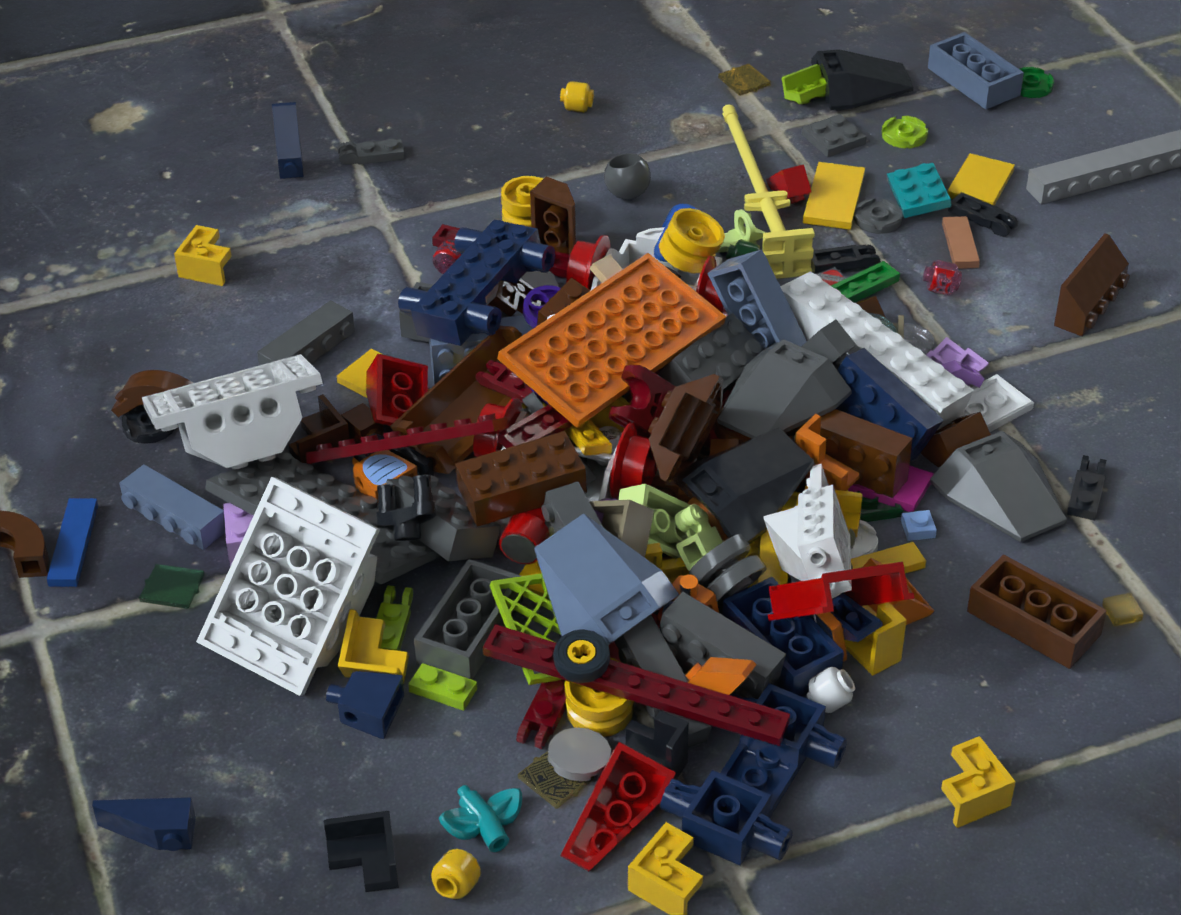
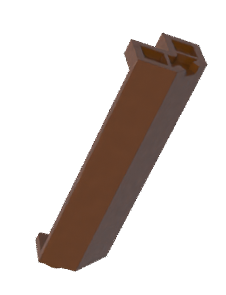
(457, 398)

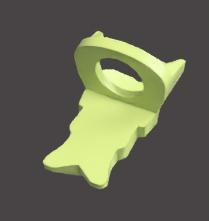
(748, 233)

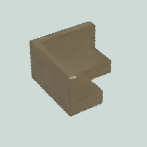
(626, 521)

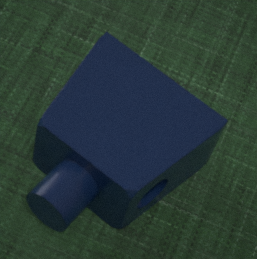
(368, 701)

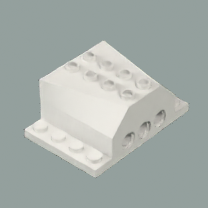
(237, 414)
(292, 587)

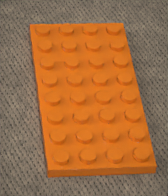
(630, 319)

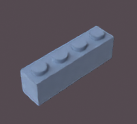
(173, 507)

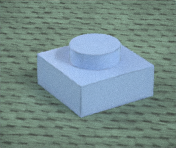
(918, 525)

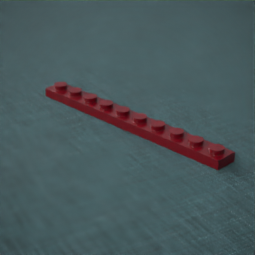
(647, 688)

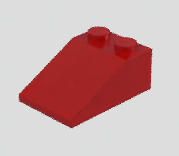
(394, 387)

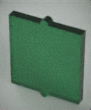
(171, 586)

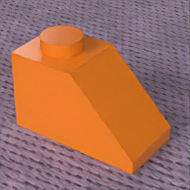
(720, 674)

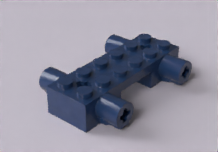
(457, 301)
(736, 805)

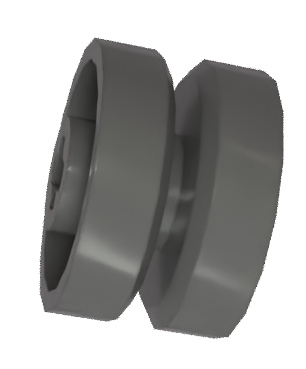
(728, 568)

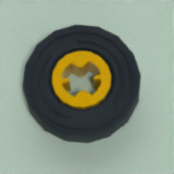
(588, 667)

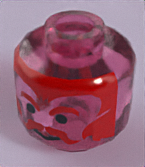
(445, 256)
(942, 277)

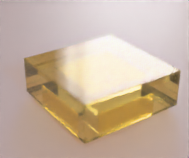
(1122, 609)

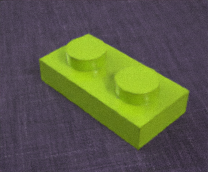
(442, 686)

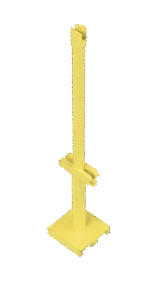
(786, 250)

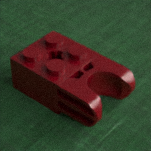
(646, 402)

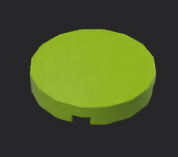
(904, 132)

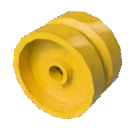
(516, 199)
(691, 240)
(597, 709)

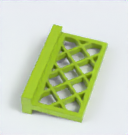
(520, 586)

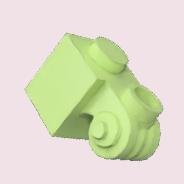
(700, 535)

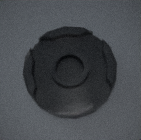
(139, 427)

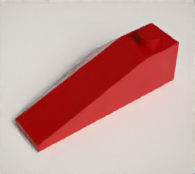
(620, 800)

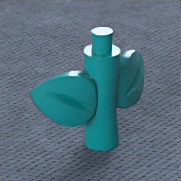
(483, 817)

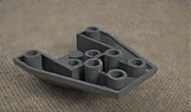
(783, 391)
(1001, 486)

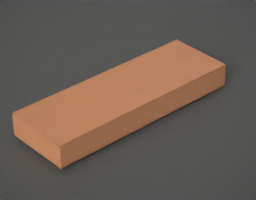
(960, 242)

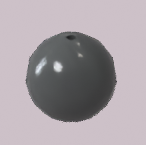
(627, 176)

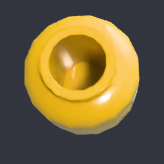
(577, 96)
(455, 874)

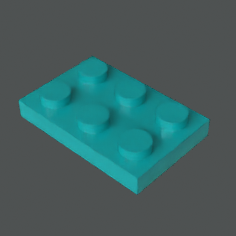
(919, 190)

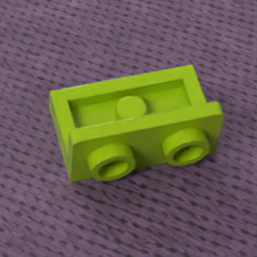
(804, 85)

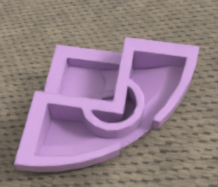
(949, 351)

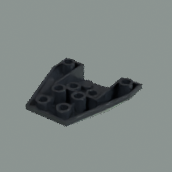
(859, 78)
(747, 481)

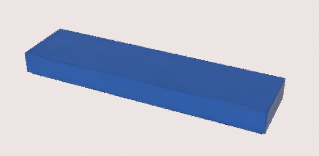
(72, 542)

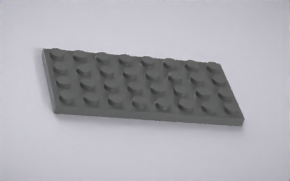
(247, 485)

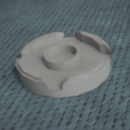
(578, 753)

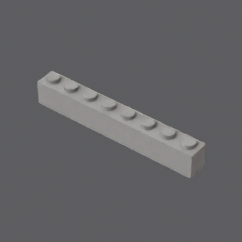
(1105, 167)

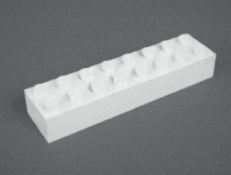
(819, 304)

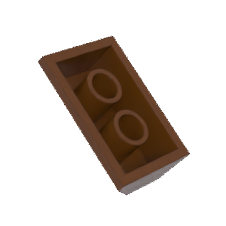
(554, 214)

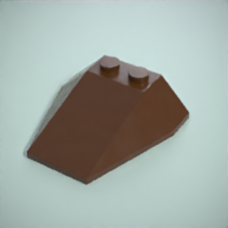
(685, 424)

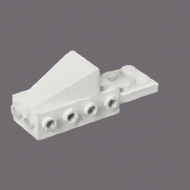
(813, 534)

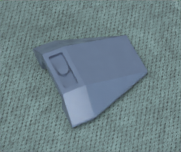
(599, 580)

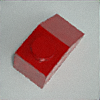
(793, 181)

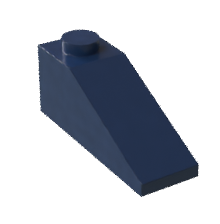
(287, 140)
(855, 619)
(153, 822)

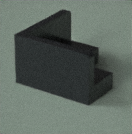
(664, 744)
(363, 842)

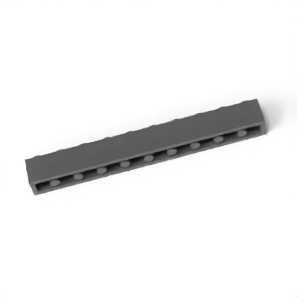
(644, 643)

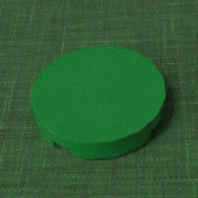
(1036, 83)

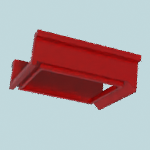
(869, 587)

